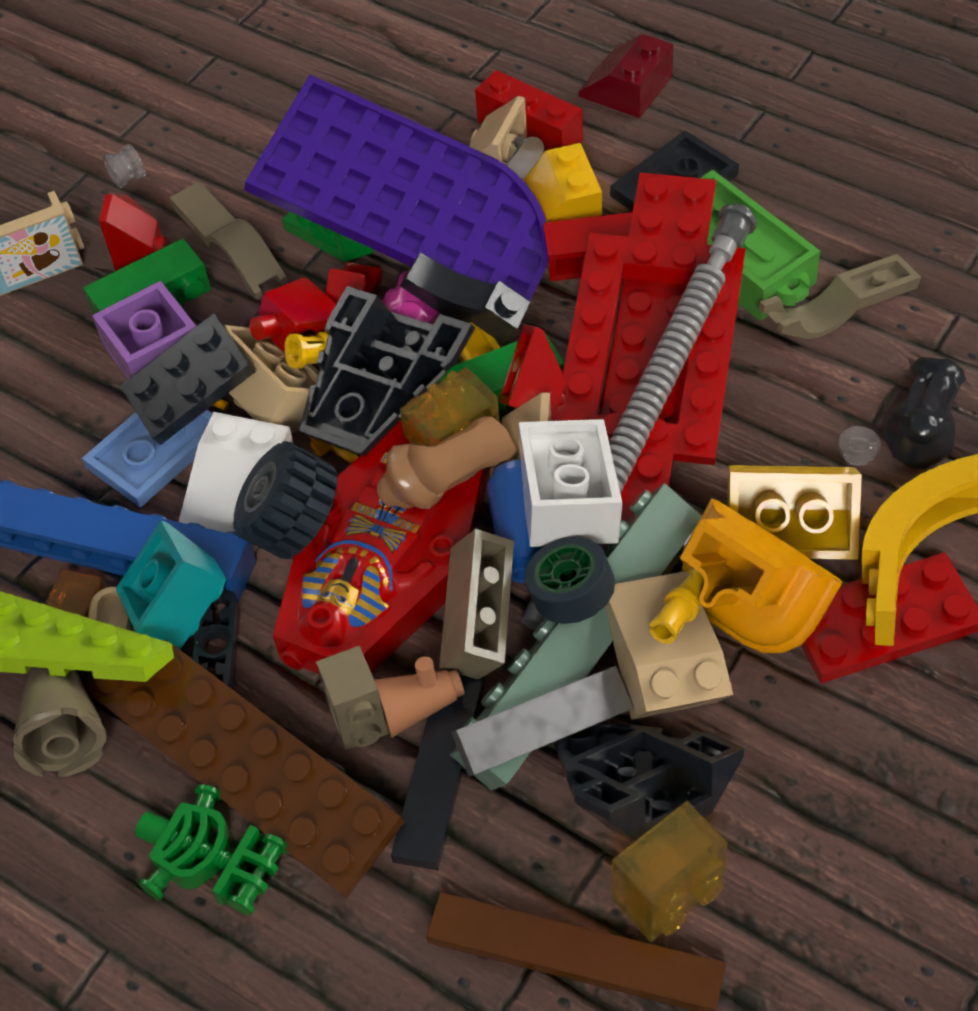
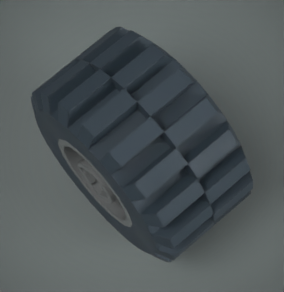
(285, 500)

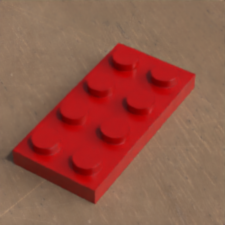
(929, 612)

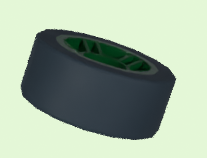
(569, 580)

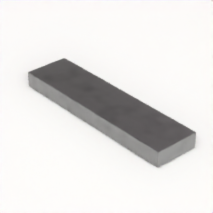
(541, 721)

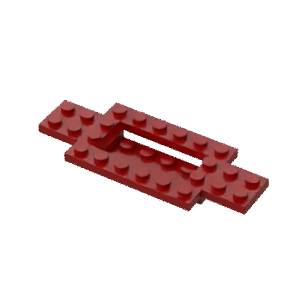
(656, 264)

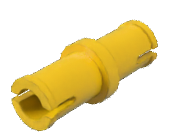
(680, 607)

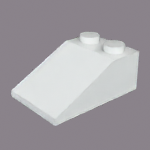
(221, 466)
(569, 481)

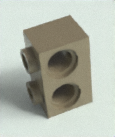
(352, 698)

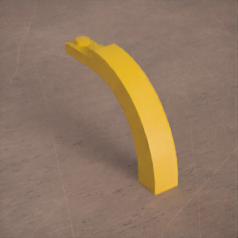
(902, 523)

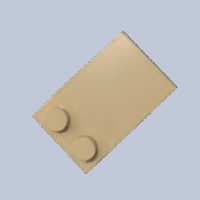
(657, 674)

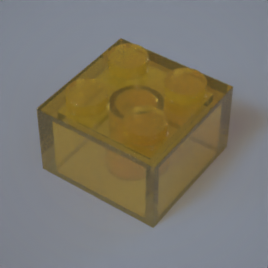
(669, 872)

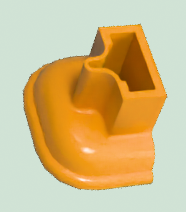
(756, 582)

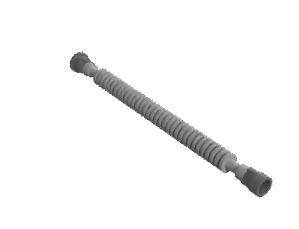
(671, 352)

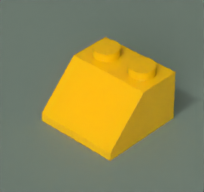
(565, 184)

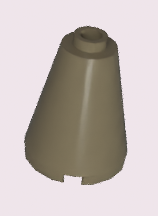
(57, 725)

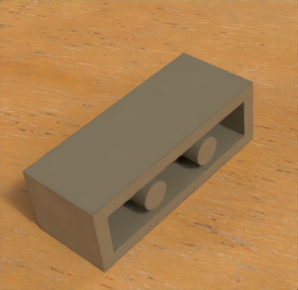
(477, 604)

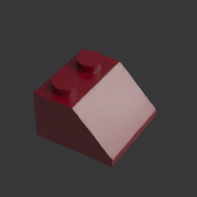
(631, 76)

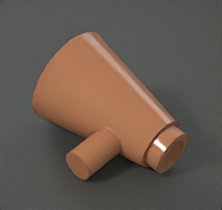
(417, 696)

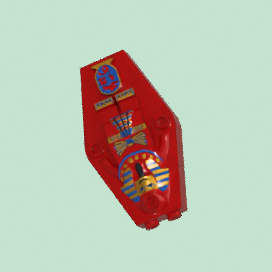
(372, 567)

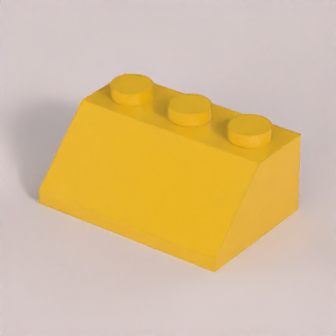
(802, 506)

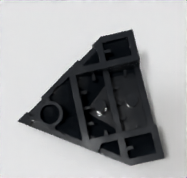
(639, 776)

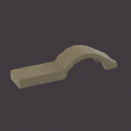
(235, 237)
(843, 297)

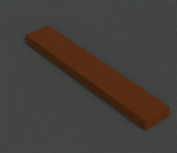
(577, 953)

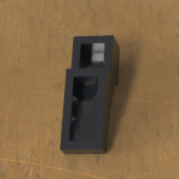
(454, 295)

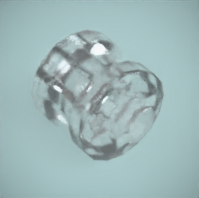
(124, 165)

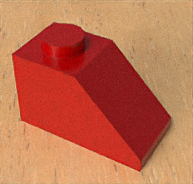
(533, 372)

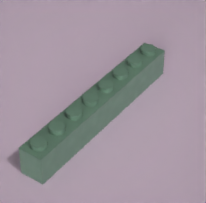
(571, 650)

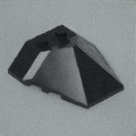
(374, 369)

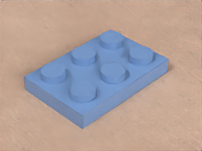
(137, 463)

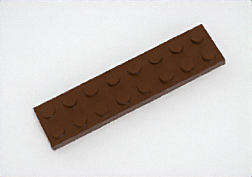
(257, 767)

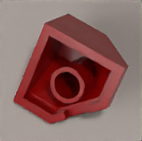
(129, 230)

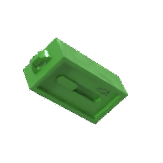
(775, 255)

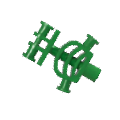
(194, 860)

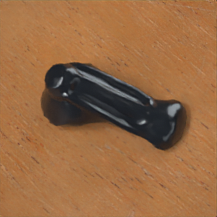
(923, 426)

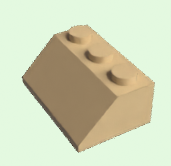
(275, 390)

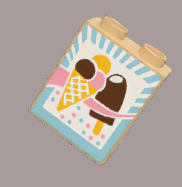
(38, 246)

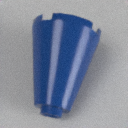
(508, 514)

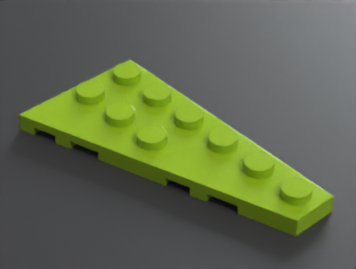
(67, 641)

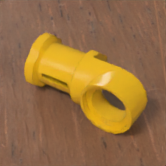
(305, 348)

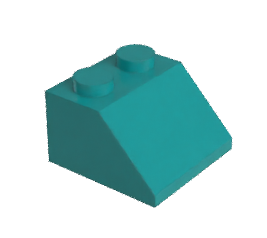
(170, 586)

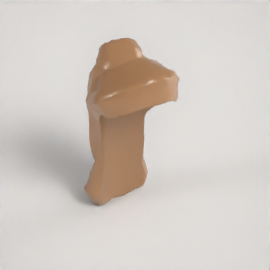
(422, 474)

